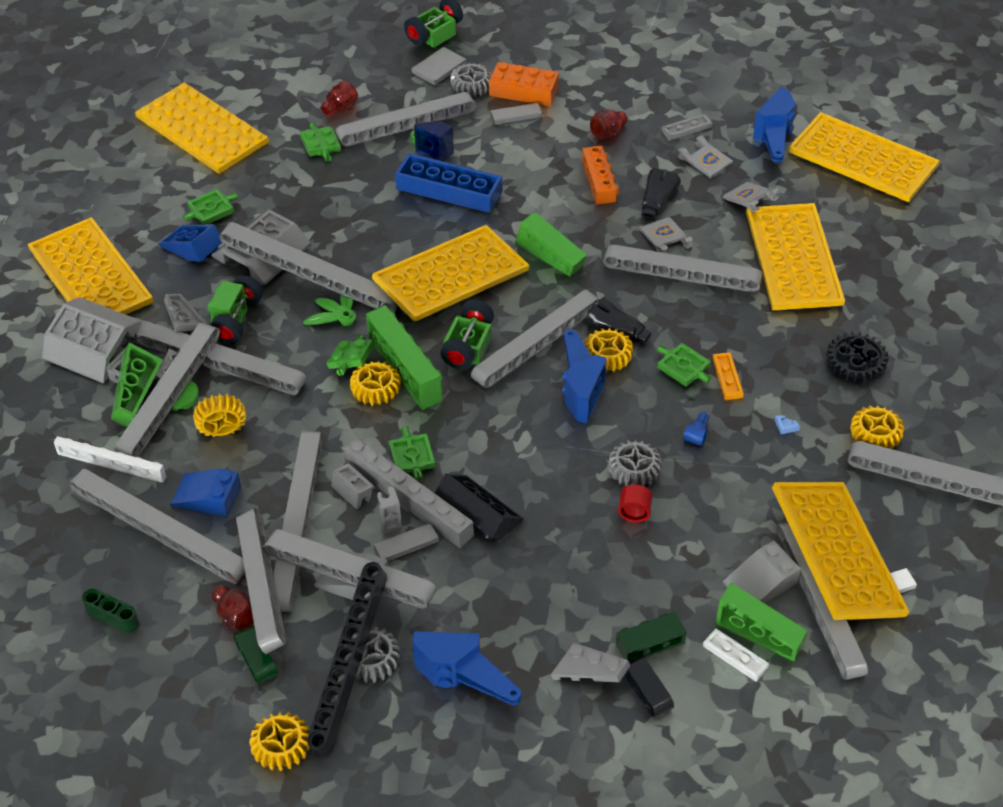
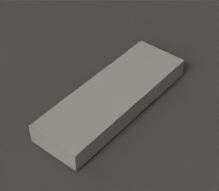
(516, 113)
(687, 127)
(406, 542)

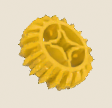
(608, 346)
(375, 383)
(219, 415)
(877, 427)
(267, 747)

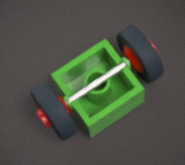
(435, 24)
(230, 306)
(468, 335)

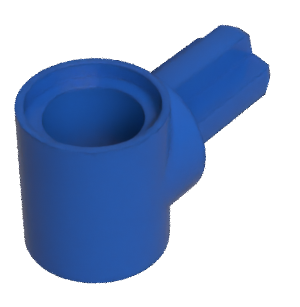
(697, 431)

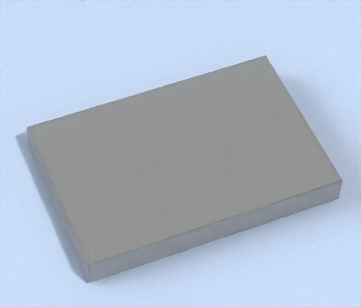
(438, 65)

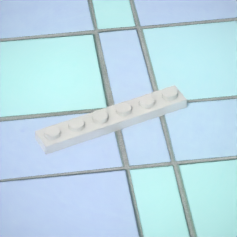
(110, 459)

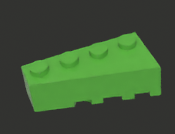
(134, 380)

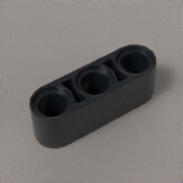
(649, 687)

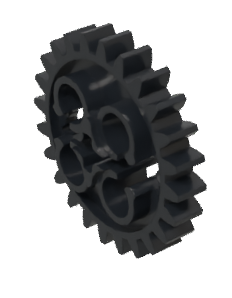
(860, 350)

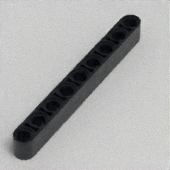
(348, 667)

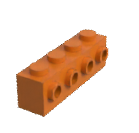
(599, 175)

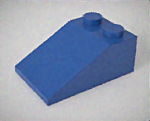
(192, 241)
(208, 492)

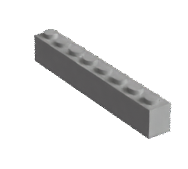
(410, 493)

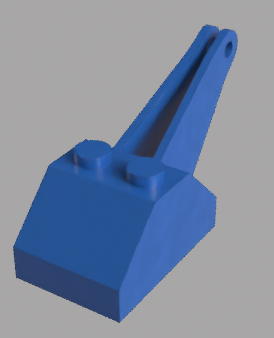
(775, 122)
(583, 379)
(457, 659)

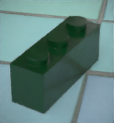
(651, 637)

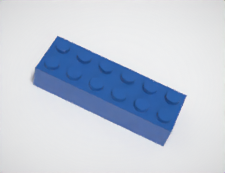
(449, 182)

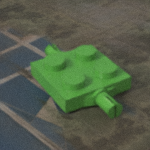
(320, 141)
(210, 207)
(350, 354)
(684, 364)
(412, 453)

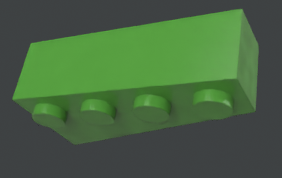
(549, 245)
(759, 623)

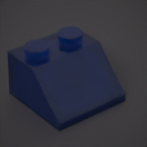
(434, 139)

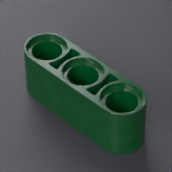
(110, 610)
(259, 663)

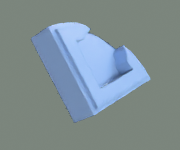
(786, 425)

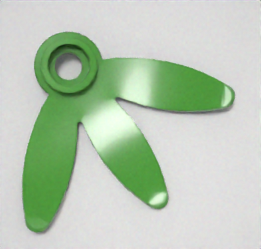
(342, 313)

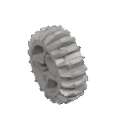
(471, 79)
(623, 460)
(374, 661)

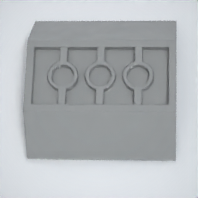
(272, 226)
(86, 337)

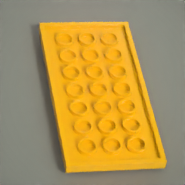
(202, 127)
(864, 156)
(794, 257)
(89, 267)
(450, 272)
(839, 551)

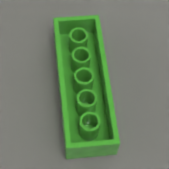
(400, 350)

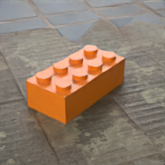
(524, 84)

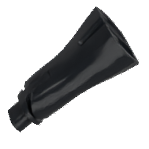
(658, 191)
(608, 316)

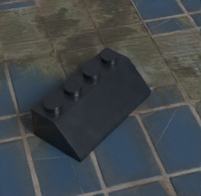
(479, 505)

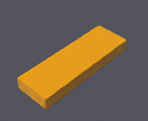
(727, 376)

